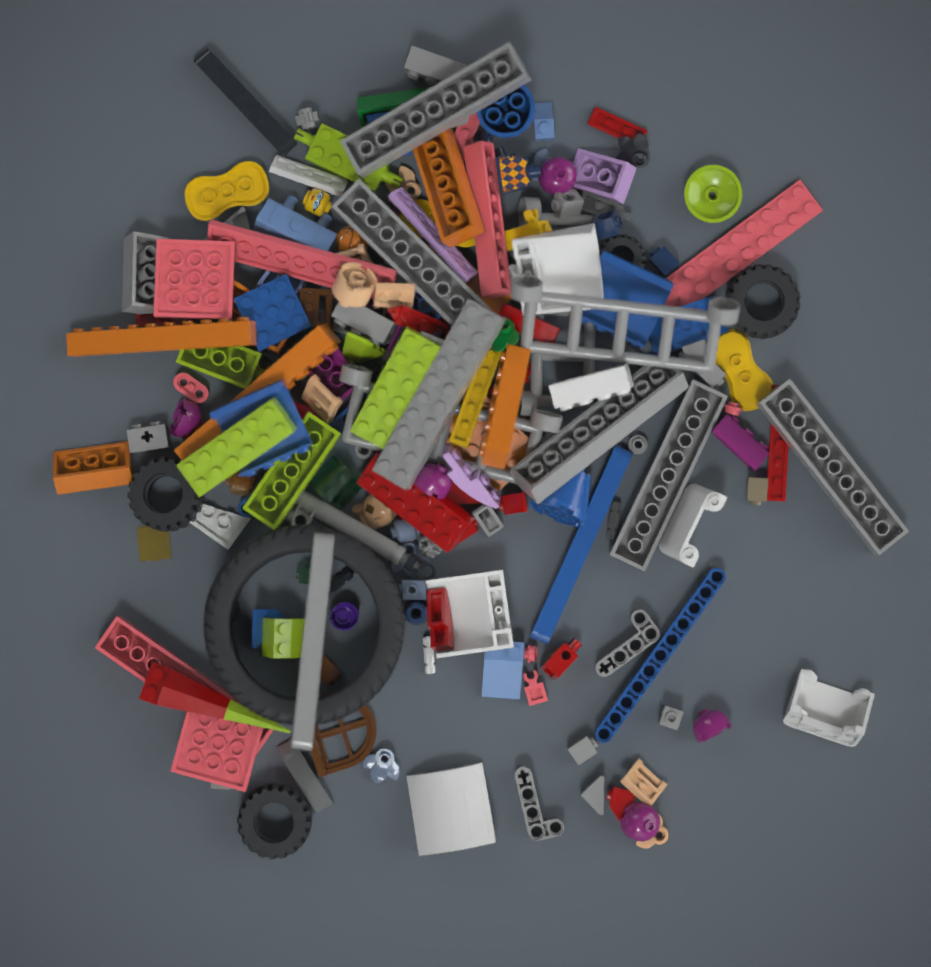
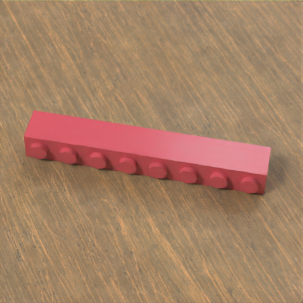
(491, 244)

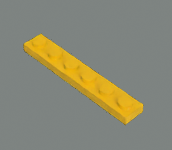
(474, 400)

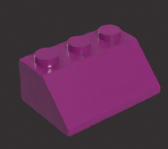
(329, 374)
(740, 442)

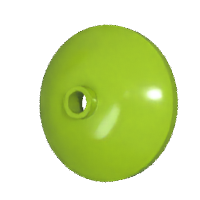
(724, 185)

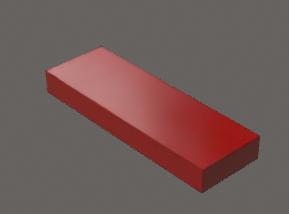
(613, 125)

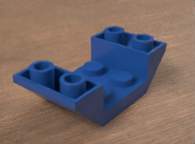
(684, 331)

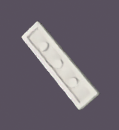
(308, 176)

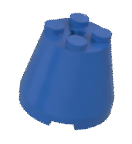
(515, 122)
(568, 503)

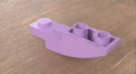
(473, 483)

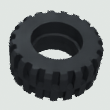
(788, 294)
(140, 496)
(255, 839)

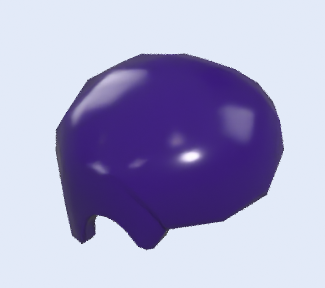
(344, 616)

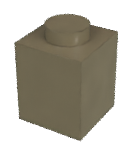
(756, 490)

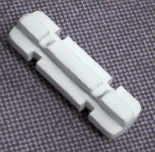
(429, 657)

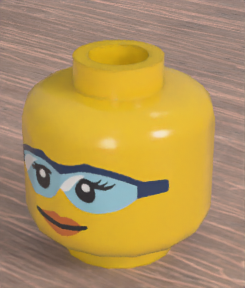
(317, 202)

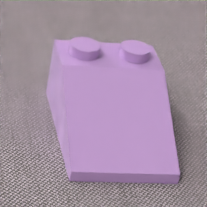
(603, 175)

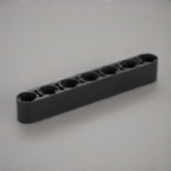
(245, 102)

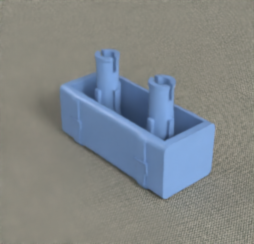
(289, 225)

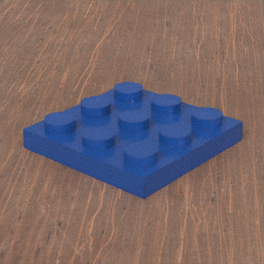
(275, 312)

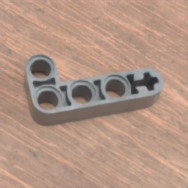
(625, 646)
(527, 803)

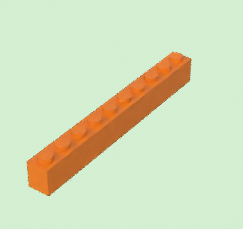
(161, 338)

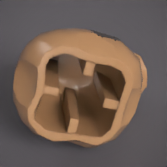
(373, 513)

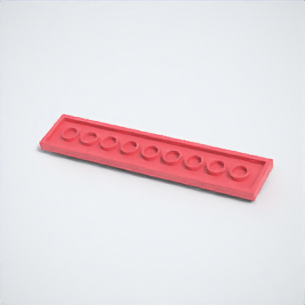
(742, 245)
(289, 257)

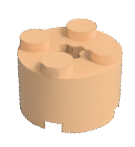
(354, 285)

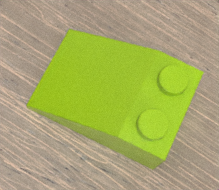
(282, 637)

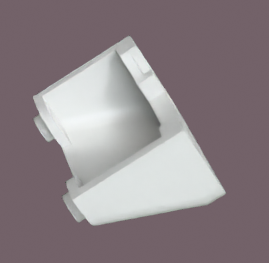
(684, 521)
(828, 710)

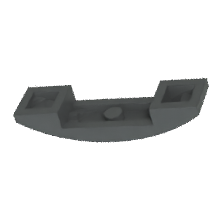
(305, 776)

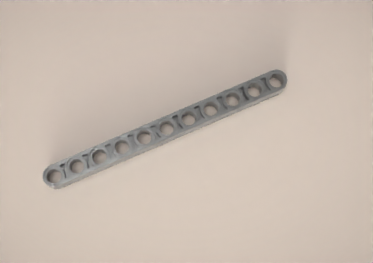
(313, 641)

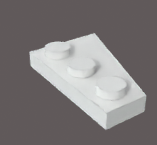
(220, 525)

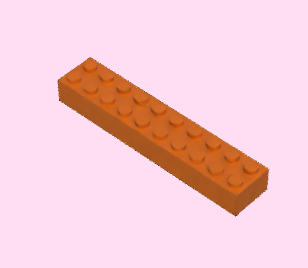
(290, 367)

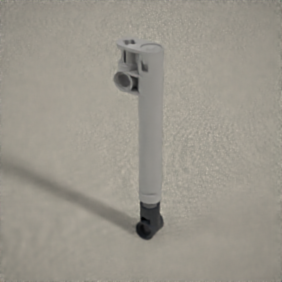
(313, 507)

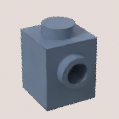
(413, 589)

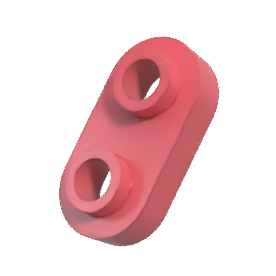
(191, 388)

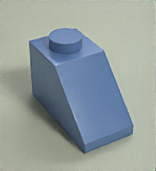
(544, 122)

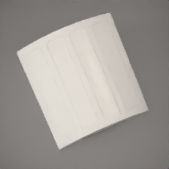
(564, 261)
(477, 612)
(451, 809)

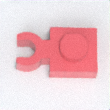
(535, 691)

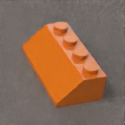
(92, 467)

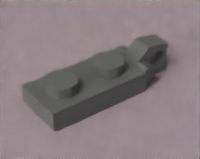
(596, 205)

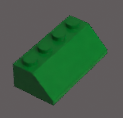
(384, 103)

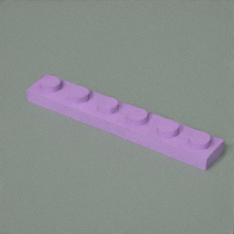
(429, 231)

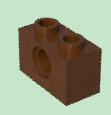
(329, 670)

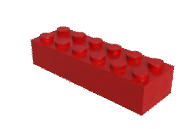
(435, 518)

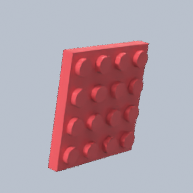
(194, 279)
(217, 750)

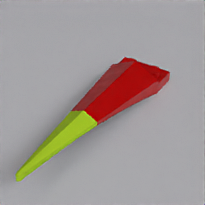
(175, 691)

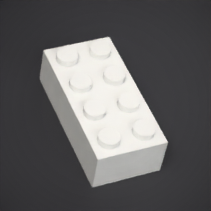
(590, 386)

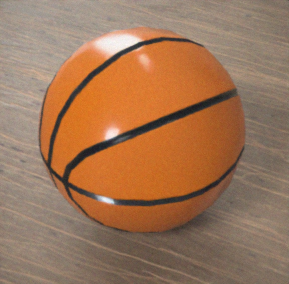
(349, 238)

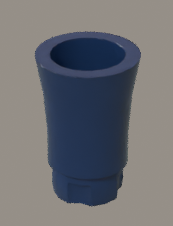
(408, 612)

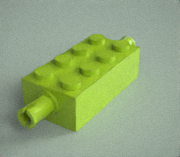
(330, 155)
(231, 364)

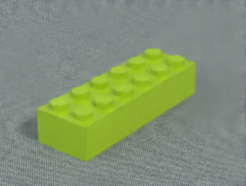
(395, 387)
(237, 446)
(289, 478)

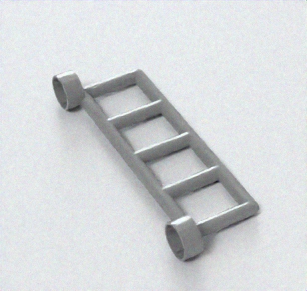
(529, 290)
(361, 379)
(534, 398)

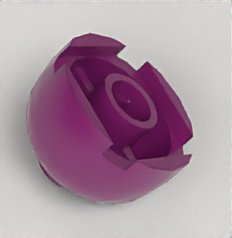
(557, 175)
(186, 419)
(434, 479)
(710, 724)
(640, 822)

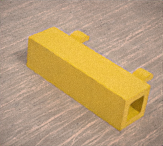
(532, 228)

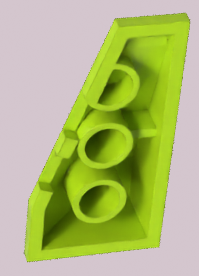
(360, 350)

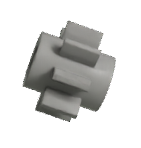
(307, 118)
(429, 548)

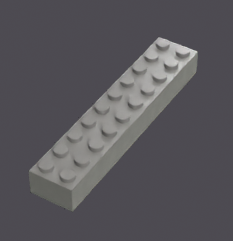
(436, 110)
(404, 251)
(439, 394)
(596, 431)
(832, 467)
(668, 475)

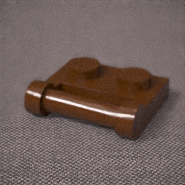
(310, 303)

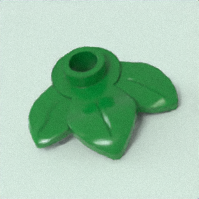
(506, 336)

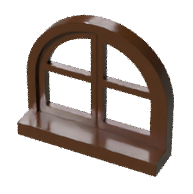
(318, 752)

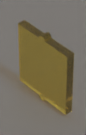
(153, 544)

